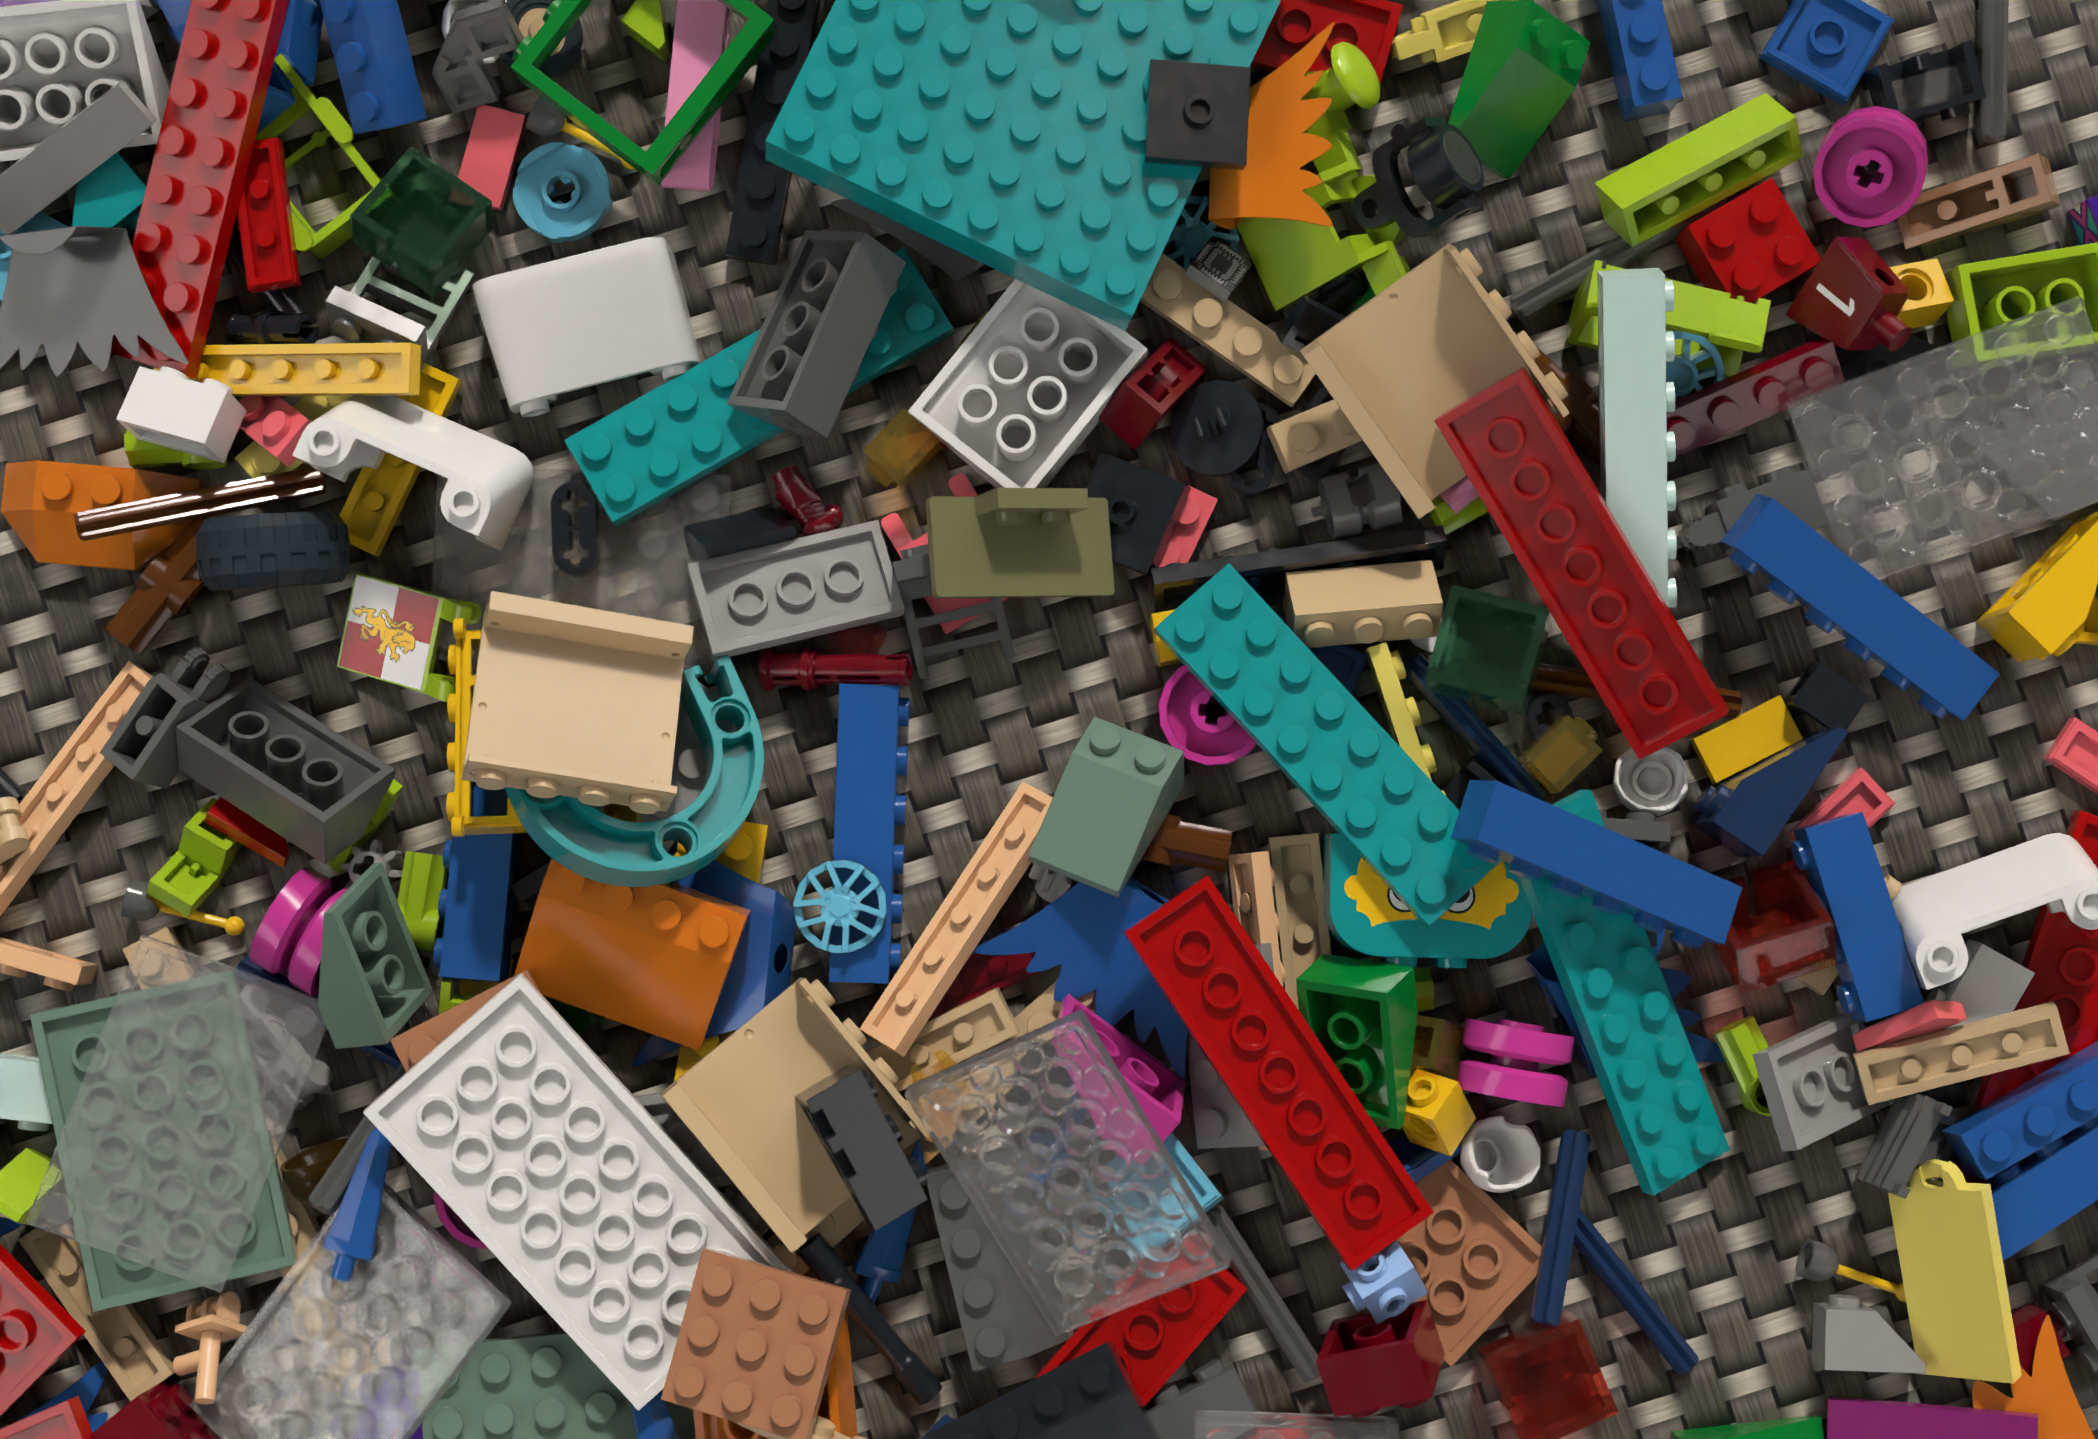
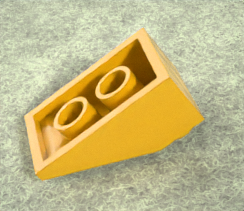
(2050, 598)

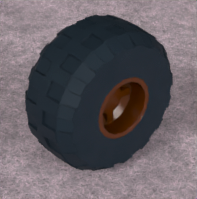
(273, 550)

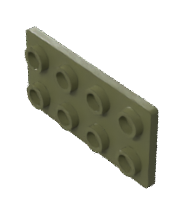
(1020, 544)

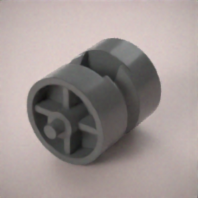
(1358, 501)

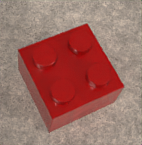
(1749, 245)

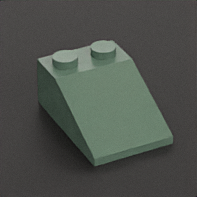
(1108, 806)
(368, 965)

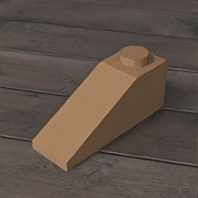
(1980, 202)

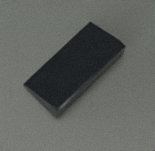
(736, 533)

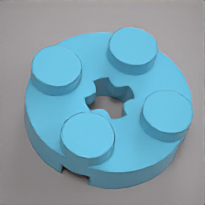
(560, 220)

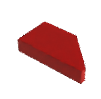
(248, 831)

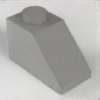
(1858, 1339)

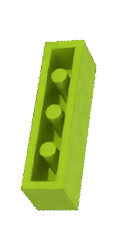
(1699, 169)

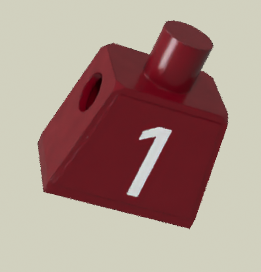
(1853, 298)

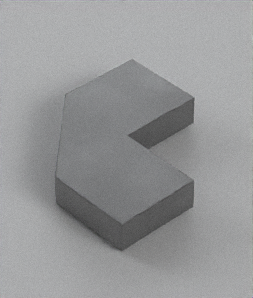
(473, 36)

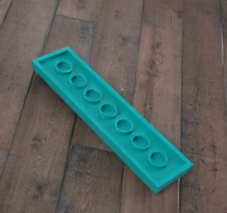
(691, 431)
(1324, 742)
(1629, 1029)

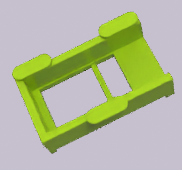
(339, 229)
(1698, 310)

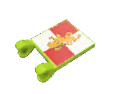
(396, 633)

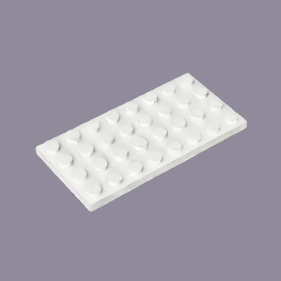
(565, 1181)

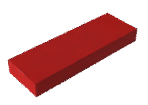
(267, 221)

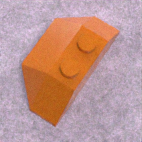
(46, 495)

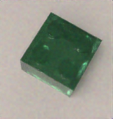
(422, 221)
(1488, 649)

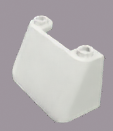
(586, 322)
(483, 475)
(1989, 889)

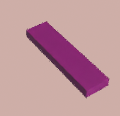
(1904, 1420)

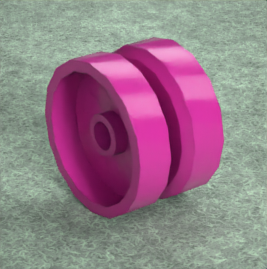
(1863, 195)
(1188, 729)
(294, 930)
(1515, 1061)

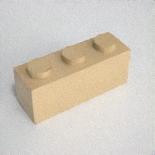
(1363, 603)

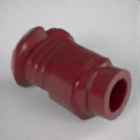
(804, 503)

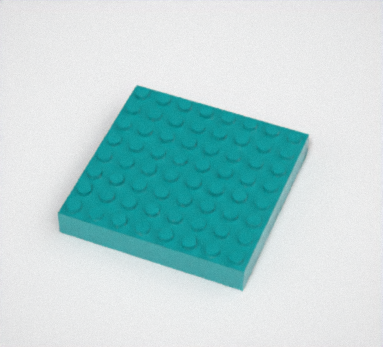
(1010, 128)

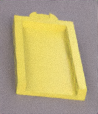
(1954, 1276)

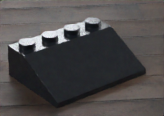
(1074, 1401)

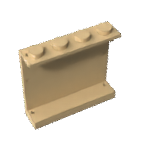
(1418, 355)
(576, 703)
(747, 1112)

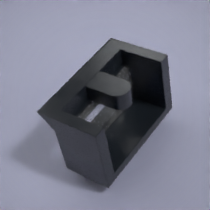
(1929, 84)

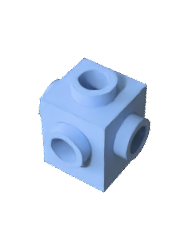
(1384, 1284)

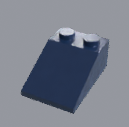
(1757, 802)

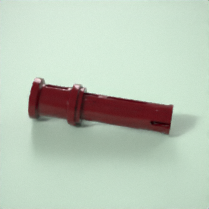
(813, 668)

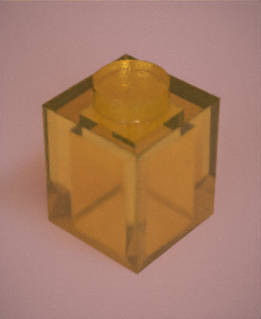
(900, 451)
(1561, 753)
(1437, 1046)

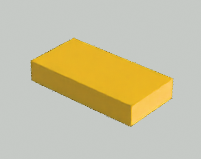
(1746, 739)

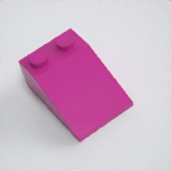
(1152, 1083)

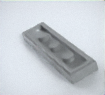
(70, 154)

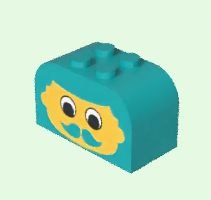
(1375, 922)

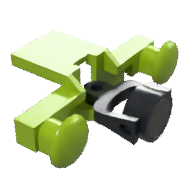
(1305, 257)

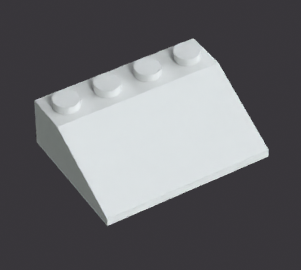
(66, 57)
(1027, 387)

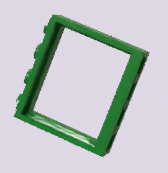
(687, 121)

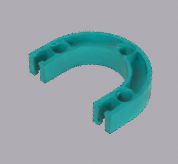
(633, 851)

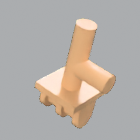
(210, 1323)

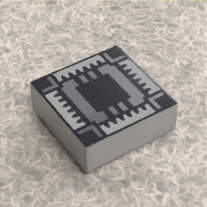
(1218, 269)

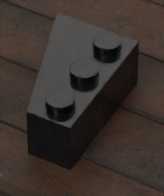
(863, 1146)

